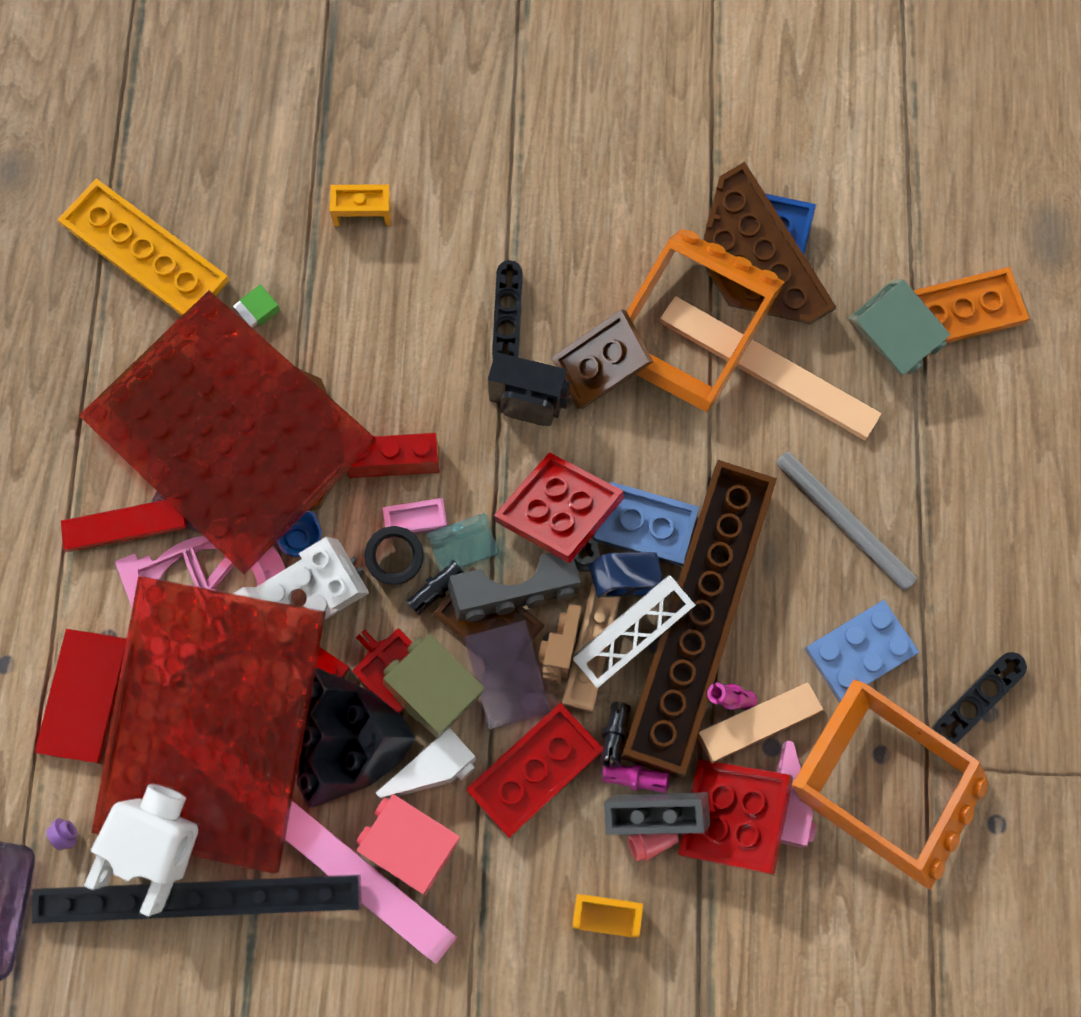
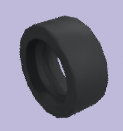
(374, 542)

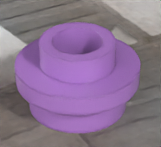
(62, 834)

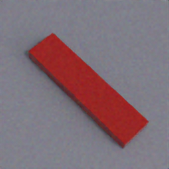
(120, 525)

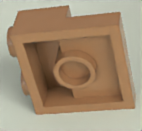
(557, 652)

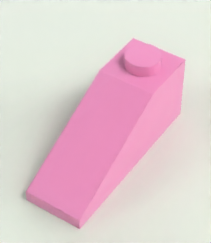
(798, 822)

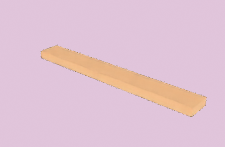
(771, 368)

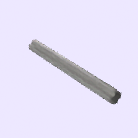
(846, 521)

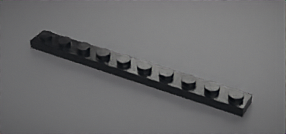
(200, 899)

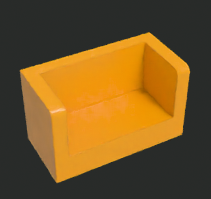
(360, 201)
(607, 916)

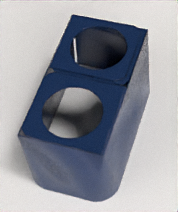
(625, 574)

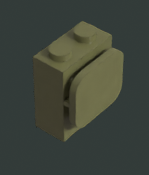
(432, 685)

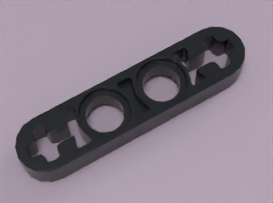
(510, 315)
(981, 702)

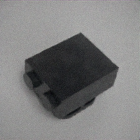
(528, 389)

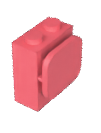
(407, 843)

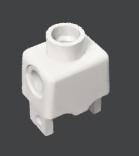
(145, 841)

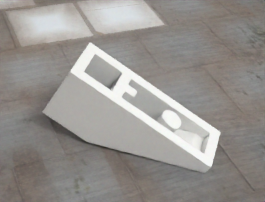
(433, 767)

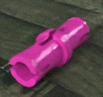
(732, 696)
(637, 778)

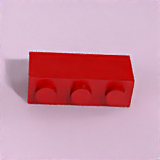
(398, 456)

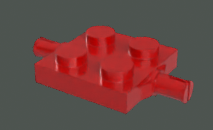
(377, 659)

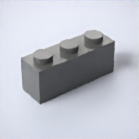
(657, 813)

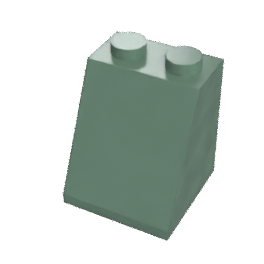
(900, 326)

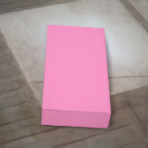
(417, 516)

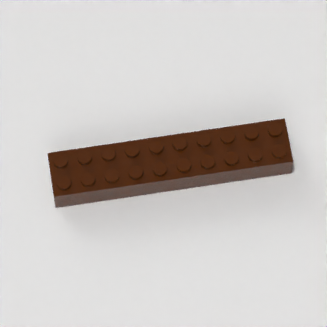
(693, 646)

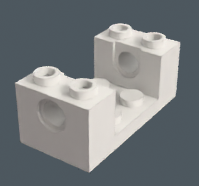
(322, 574)

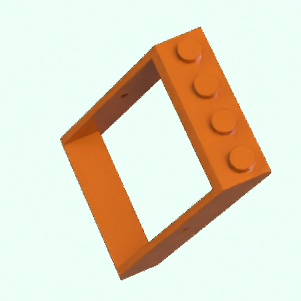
(736, 269)
(830, 748)

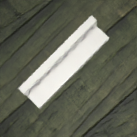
(626, 620)

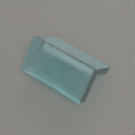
(463, 542)

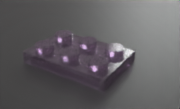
(509, 672)

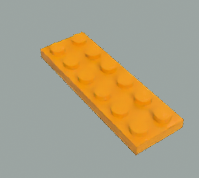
(141, 248)

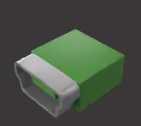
(256, 307)

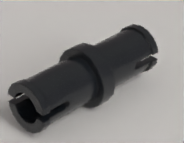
(434, 588)
(615, 735)

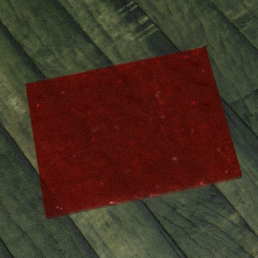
(227, 430)
(214, 711)

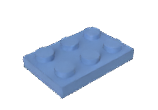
(649, 525)
(861, 649)

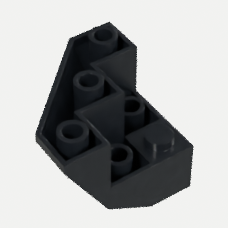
(347, 740)

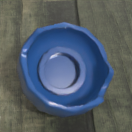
(301, 535)

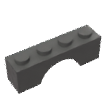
(478, 596)

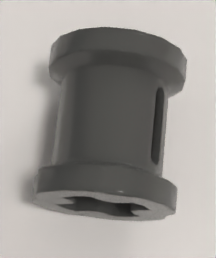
(583, 564)

